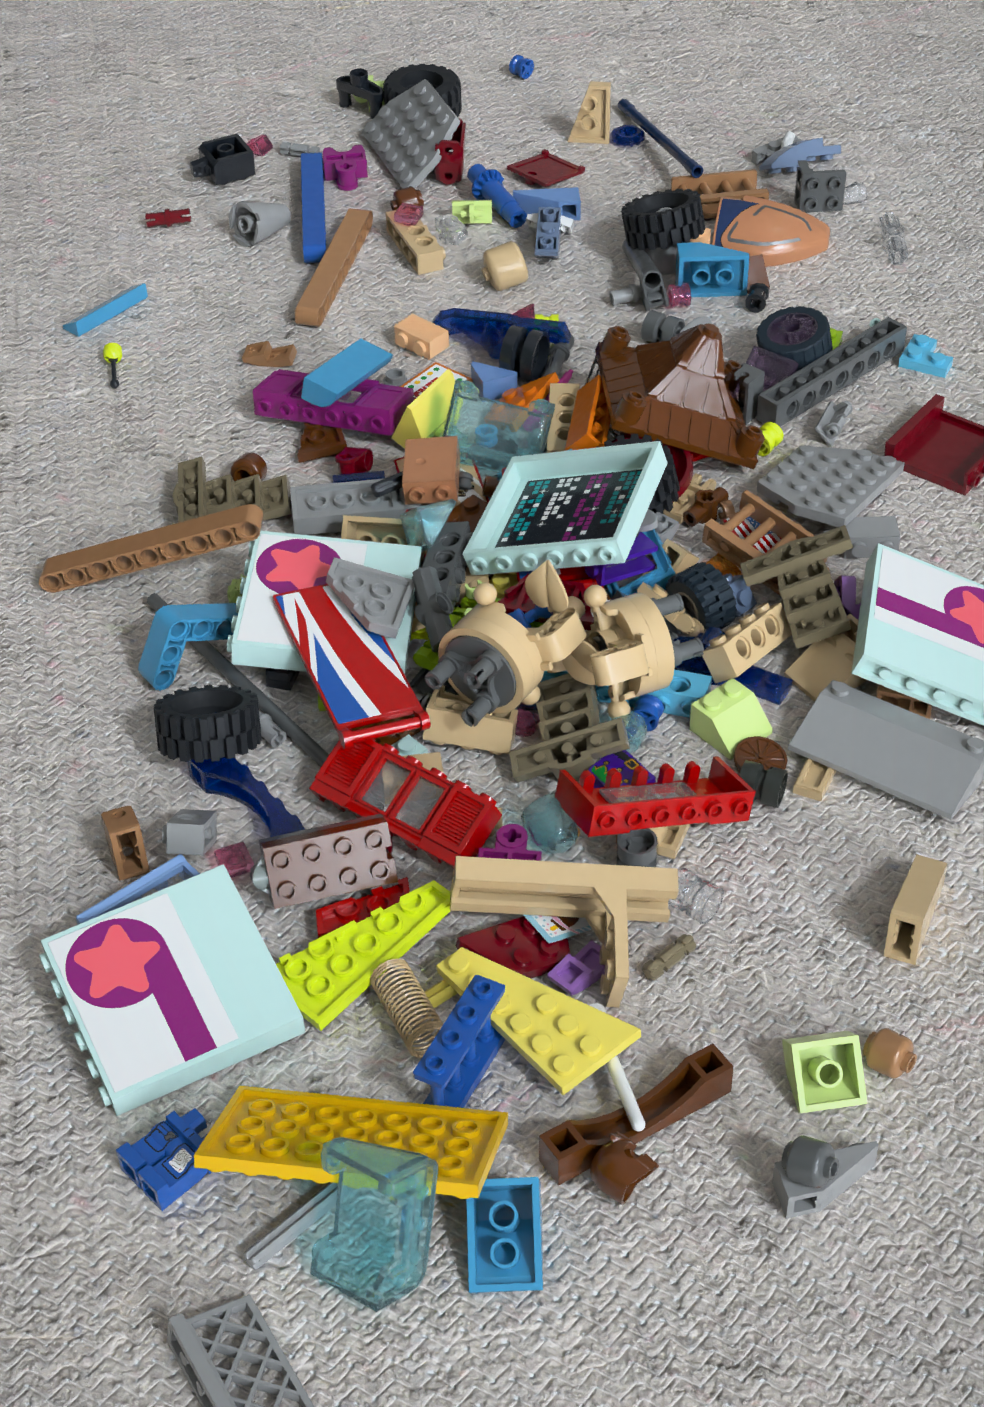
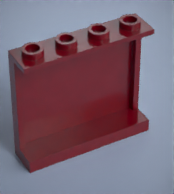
(940, 447)

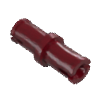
(168, 217)

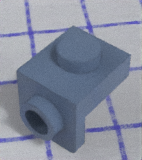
(743, 594)

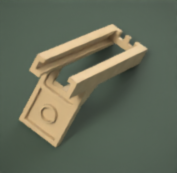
(597, 892)

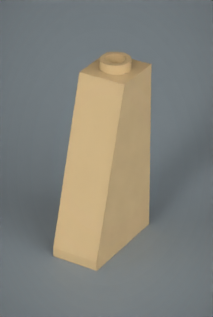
(914, 909)

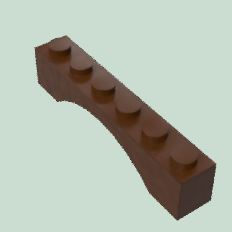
(689, 1087)

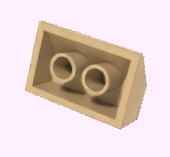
(374, 530)

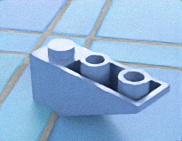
(565, 198)

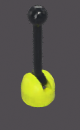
(112, 354)

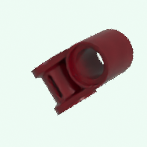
(354, 460)

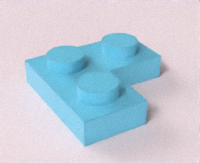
(920, 357)

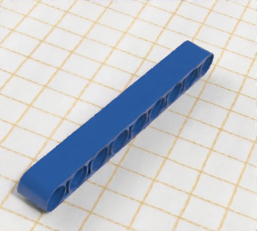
(313, 207)

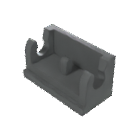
(750, 386)

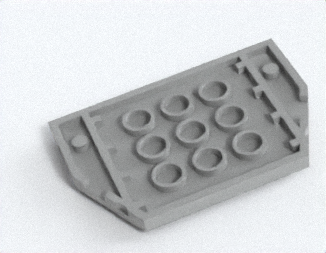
(407, 133)
(829, 482)

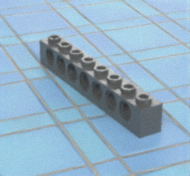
(831, 372)

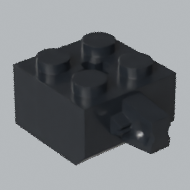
(224, 160)

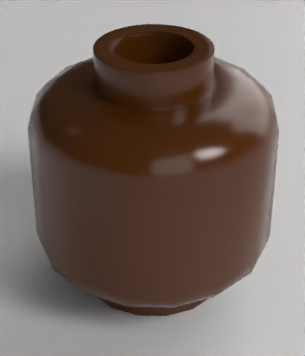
(406, 195)
(248, 465)

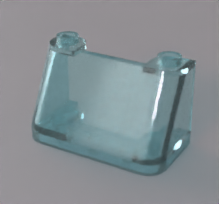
(495, 430)
(379, 1221)

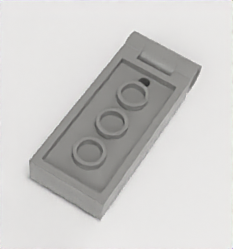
(322, 506)

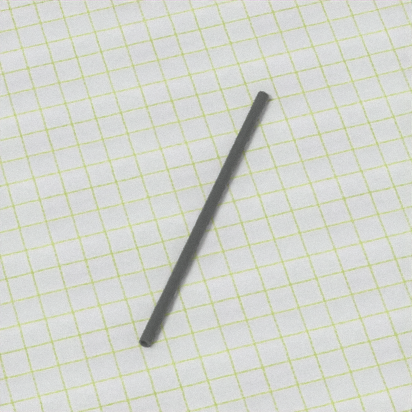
(267, 706)

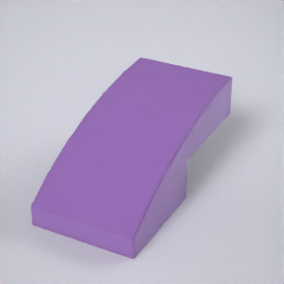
(580, 971)

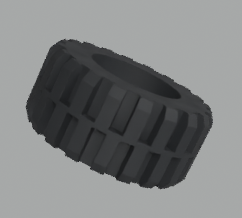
(443, 81)

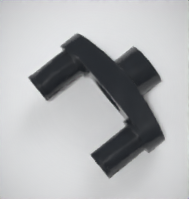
(360, 86)

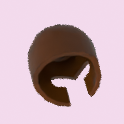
(619, 1169)

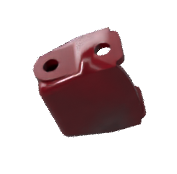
(452, 163)

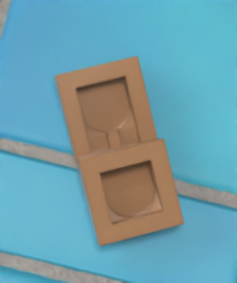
(264, 355)

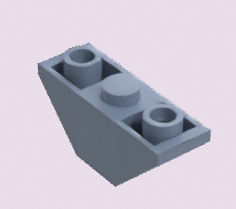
(548, 233)

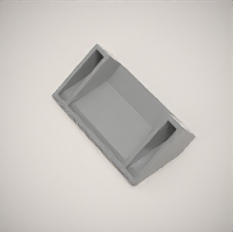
(891, 749)

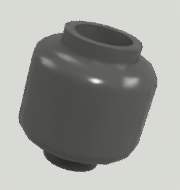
(810, 1161)

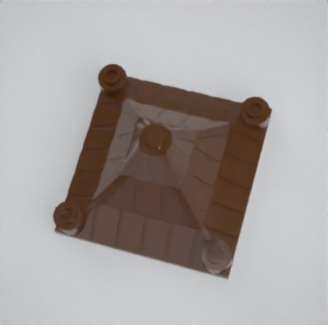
(678, 393)

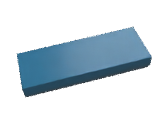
(343, 373)

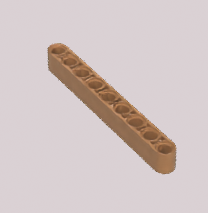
(333, 268)
(151, 548)

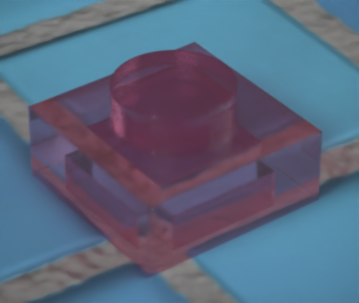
(408, 214)
(235, 858)

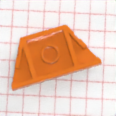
(534, 390)

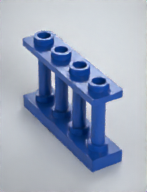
(462, 1046)

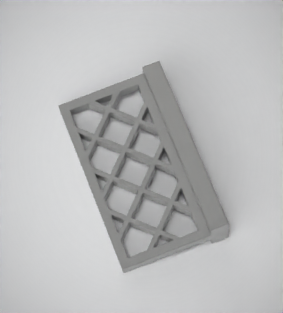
(207, 1379)

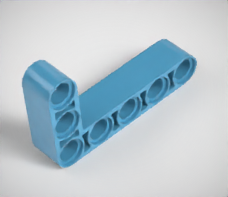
(172, 629)

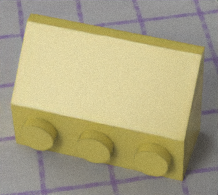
(428, 412)

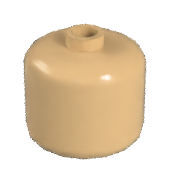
(504, 266)

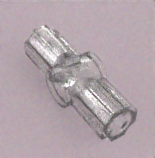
(893, 238)

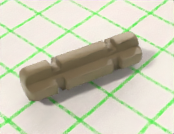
(669, 957)

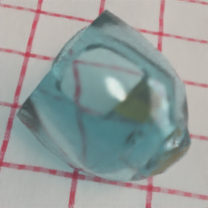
(549, 825)

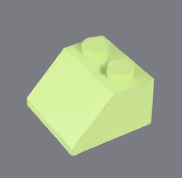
(728, 717)
(825, 1071)

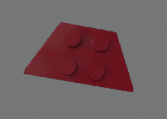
(517, 597)
(516, 947)

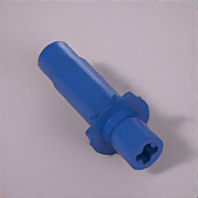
(489, 186)

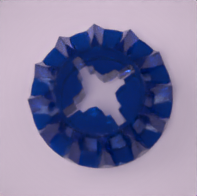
(627, 135)

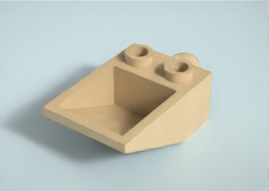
(825, 662)

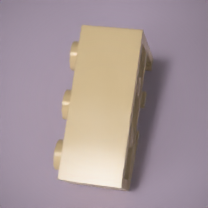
(493, 733)

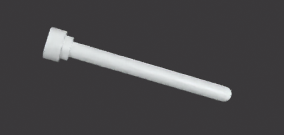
(623, 1088)

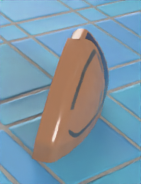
(769, 229)

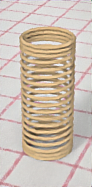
(399, 986)

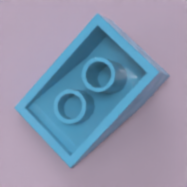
(711, 270)
(505, 1236)

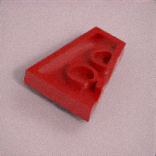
(342, 912)

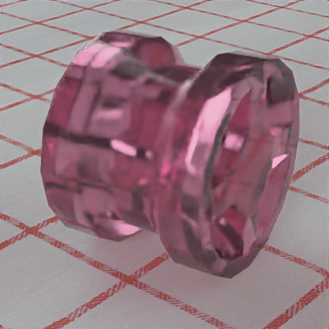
(679, 295)

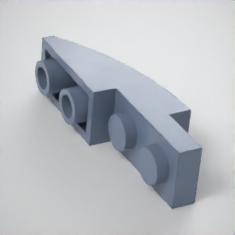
(803, 150)

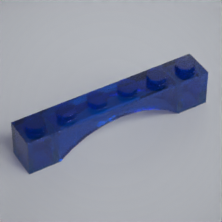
(236, 782)

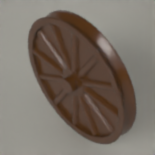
(761, 751)

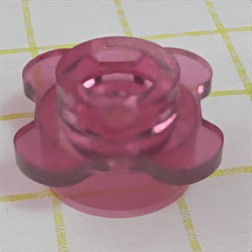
(526, 723)

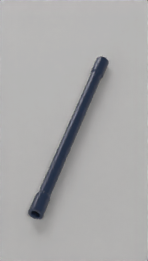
(689, 164)

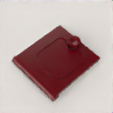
(546, 169)

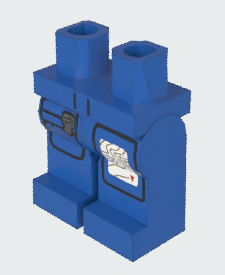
(165, 1158)

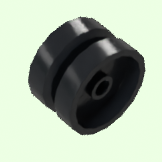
(525, 352)

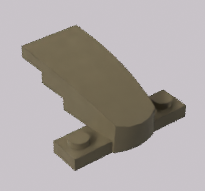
(198, 498)
(805, 584)
(569, 732)

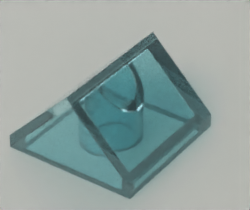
(425, 523)

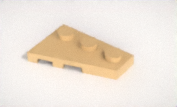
(593, 118)

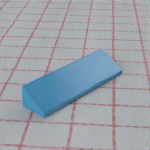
(107, 310)

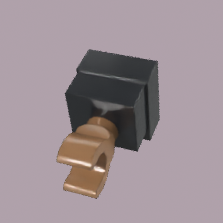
(281, 678)

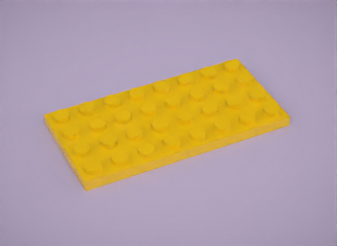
(286, 1130)

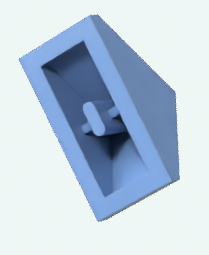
(492, 380)

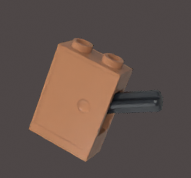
(428, 471)

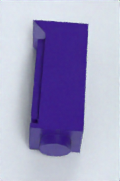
(634, 565)

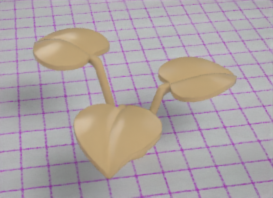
(547, 591)

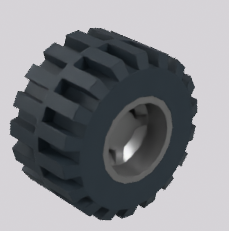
(705, 595)

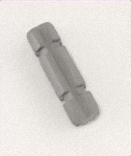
(296, 149)

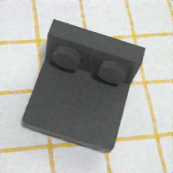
(819, 189)

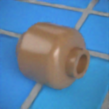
(889, 1053)

